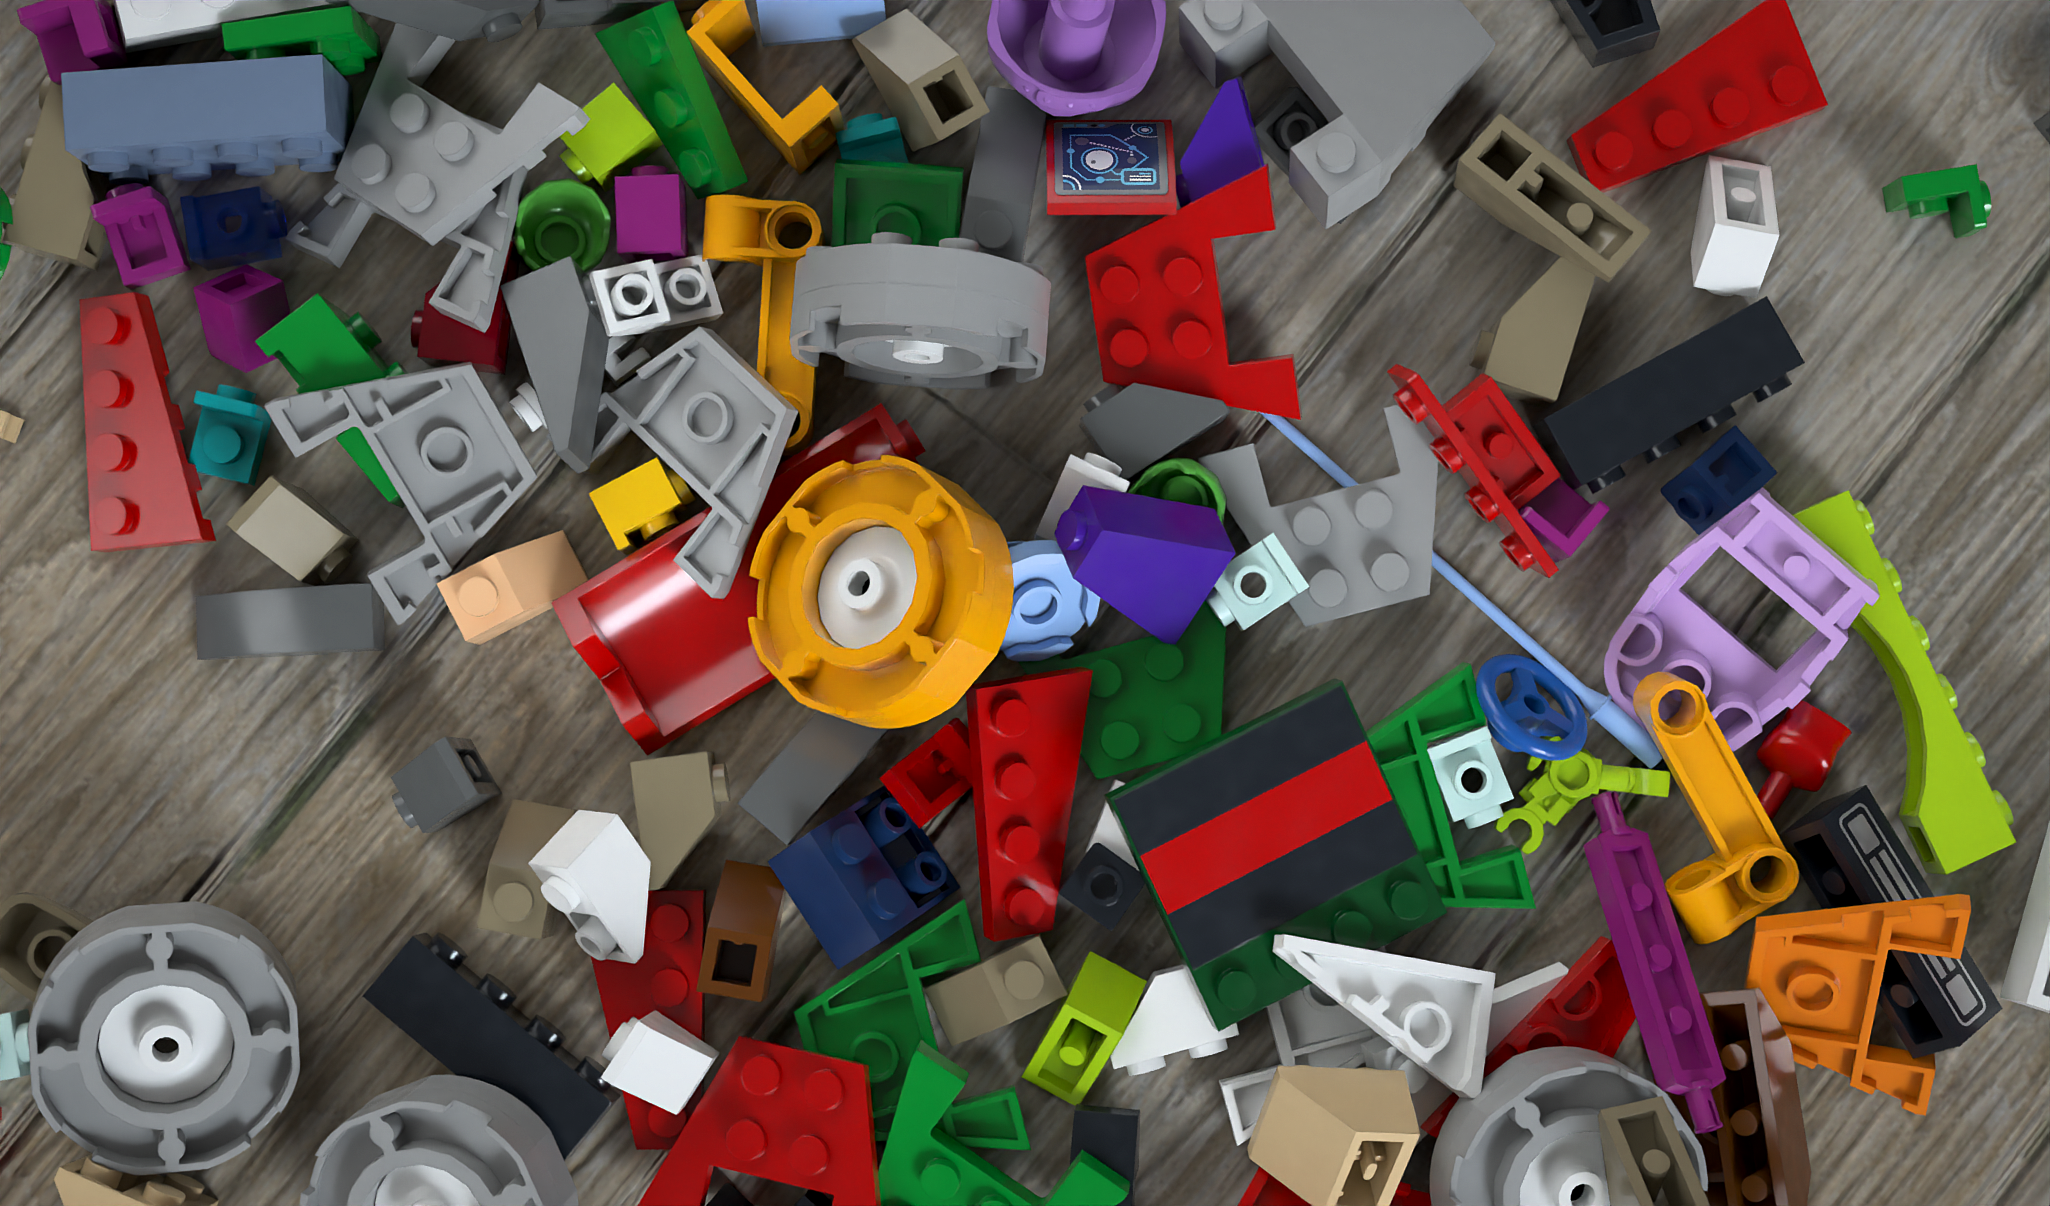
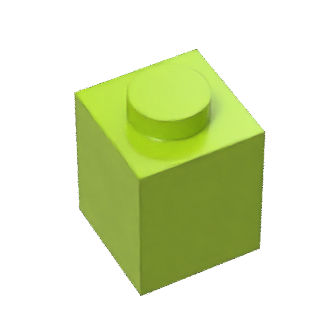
(611, 140)

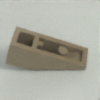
(1547, 200)
(1536, 336)

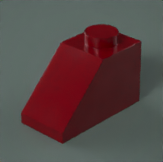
(449, 342)

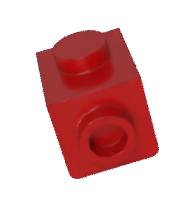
(932, 773)

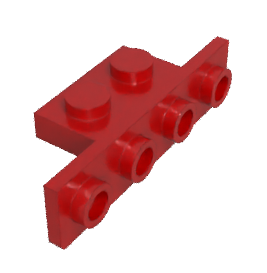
(1492, 452)

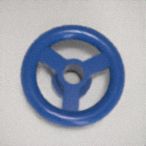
(1526, 713)

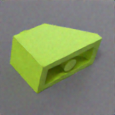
(1084, 1029)

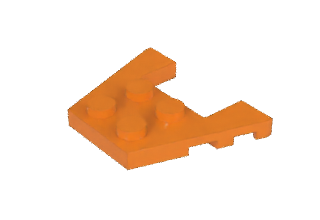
(1826, 980)

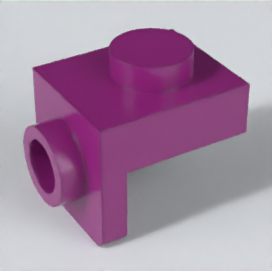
(141, 234)

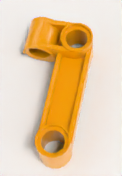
(749, 232)
(1717, 891)

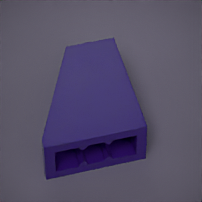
(1144, 555)

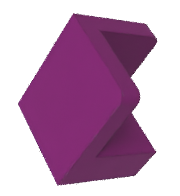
(75, 35)
(238, 311)
(1561, 519)

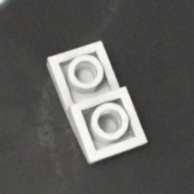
(655, 296)

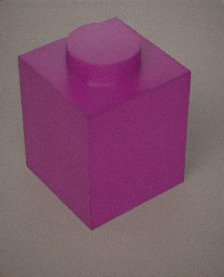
(651, 215)

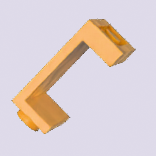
(803, 133)

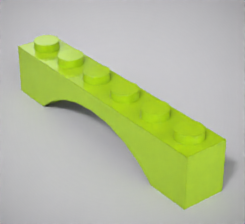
(1946, 796)

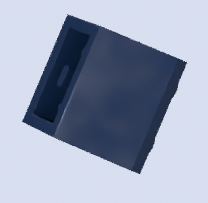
(863, 876)

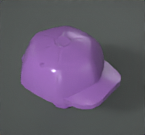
(1076, 52)

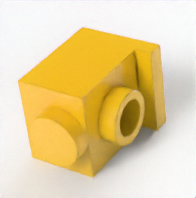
(642, 503)

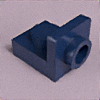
(1718, 480)

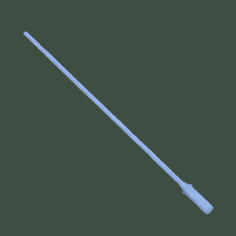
(1598, 705)

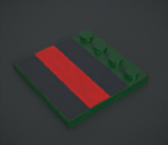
(1271, 838)

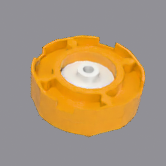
(880, 592)

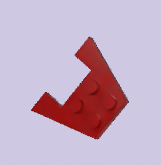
(1164, 310)
(778, 1119)

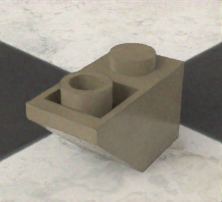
(920, 79)

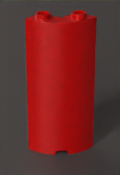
(662, 641)

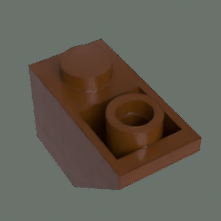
(742, 932)

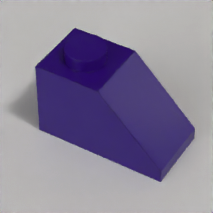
(1222, 146)

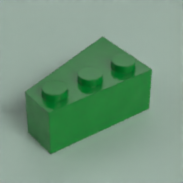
(331, 350)

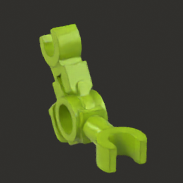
(1568, 782)

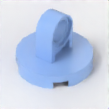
(1046, 602)

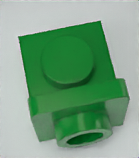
(1935, 191)

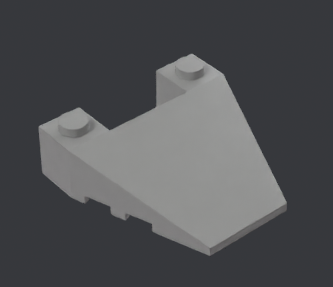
(1366, 65)

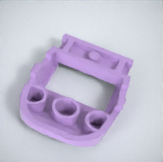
(1680, 637)

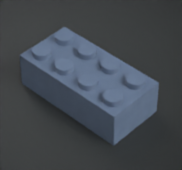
(208, 118)

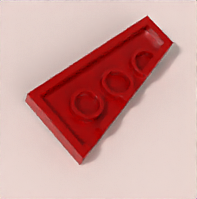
(1023, 782)

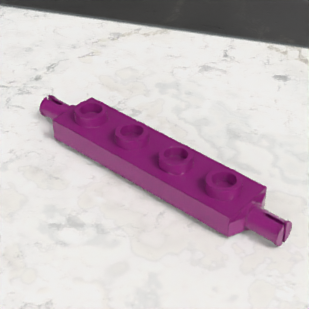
(1654, 963)

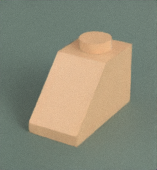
(512, 586)

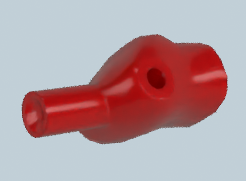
(1799, 754)

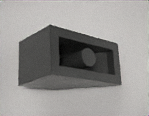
(1146, 424)
(443, 785)

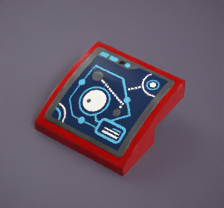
(1110, 167)

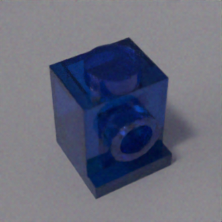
(254, 240)

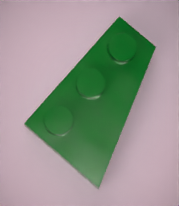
(674, 95)

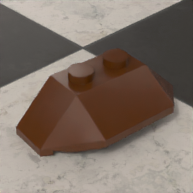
(1763, 1145)

